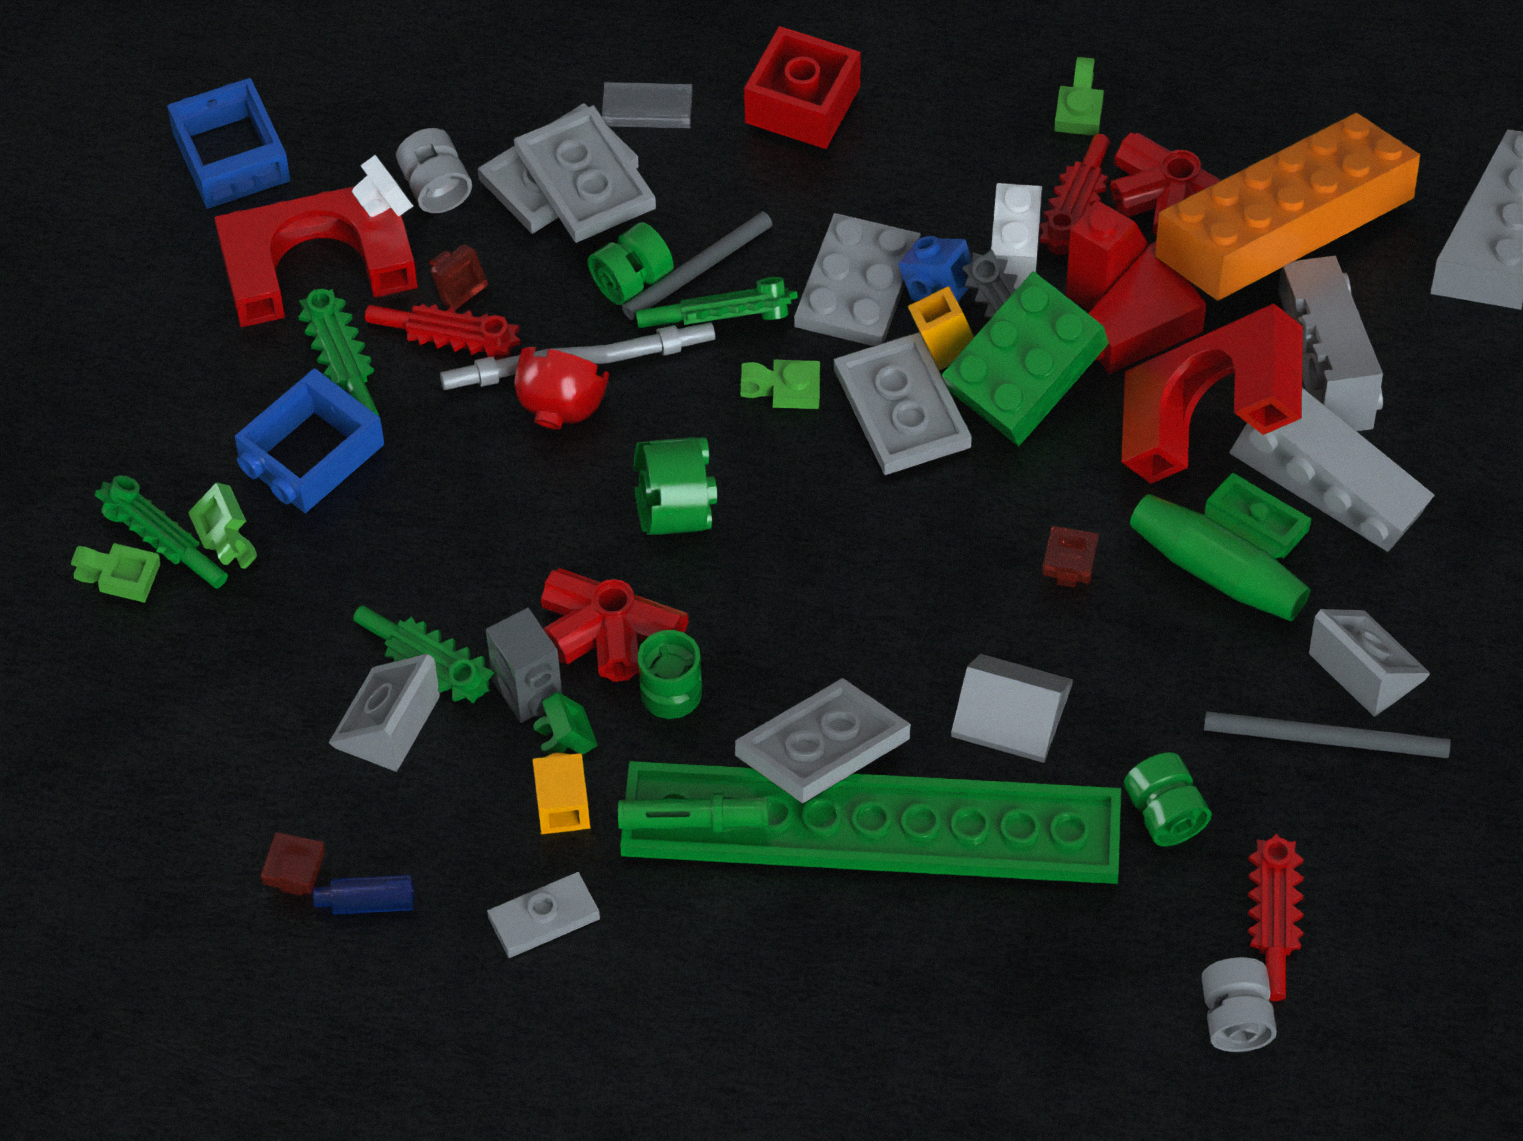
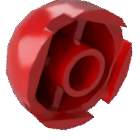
(558, 387)

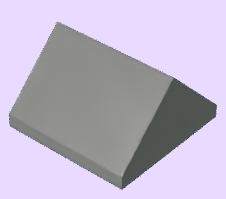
(1364, 658)
(1010, 707)
(389, 711)

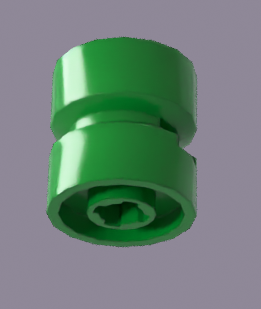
(625, 267)
(670, 674)
(1169, 802)

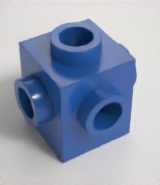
(935, 265)

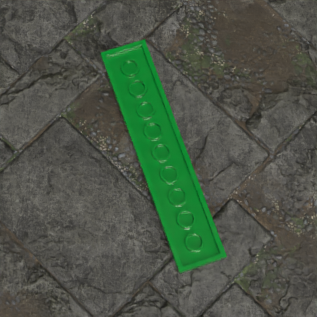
(893, 825)

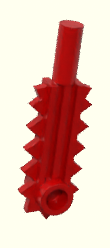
(1074, 197)
(446, 327)
(1275, 911)

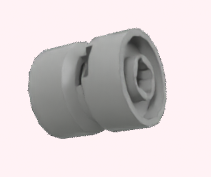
(433, 170)
(1238, 1004)

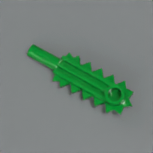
(768, 298)
(336, 340)
(126, 505)
(410, 639)

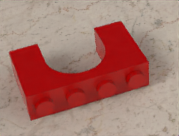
(260, 236)
(1164, 391)

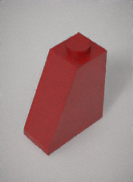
(1100, 253)
(1147, 312)

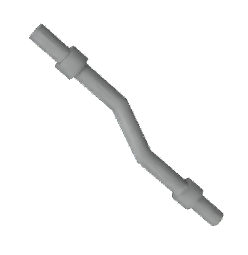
(666, 341)

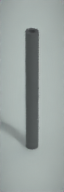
(697, 265)

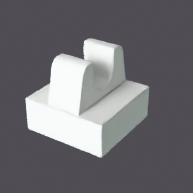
(379, 190)

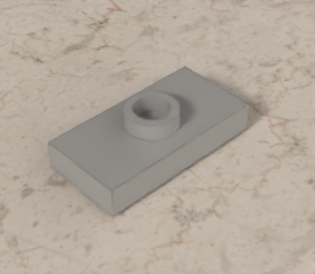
(543, 914)

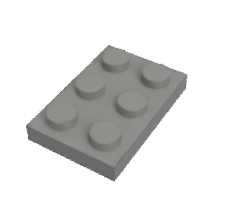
(584, 173)
(517, 189)
(855, 281)
(902, 403)
(822, 740)

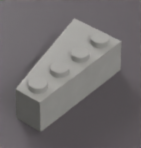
(1337, 473)

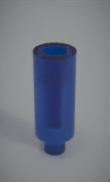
(367, 894)

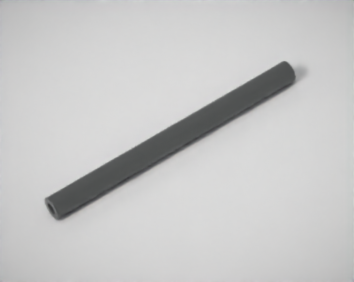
(1327, 734)

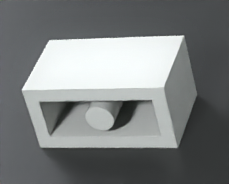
(1017, 228)

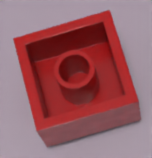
(802, 87)

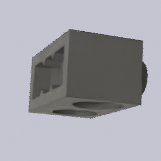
(523, 664)

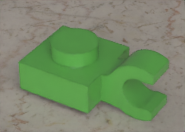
(1080, 106)
(790, 383)
(217, 524)
(121, 573)

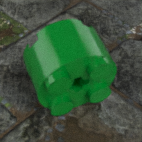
(674, 485)

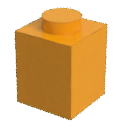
(942, 326)
(561, 793)

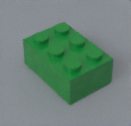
(1025, 358)

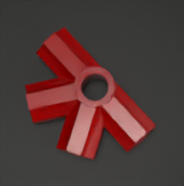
(1156, 177)
(592, 624)

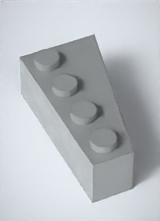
(1486, 246)
(1336, 351)

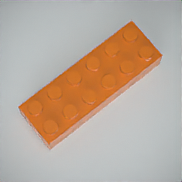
(1286, 206)

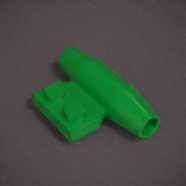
(1232, 543)

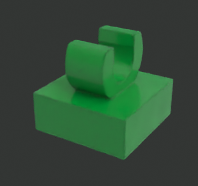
(568, 724)

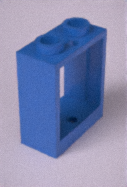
(240, 173)
(339, 409)

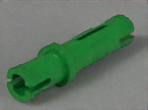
(704, 813)

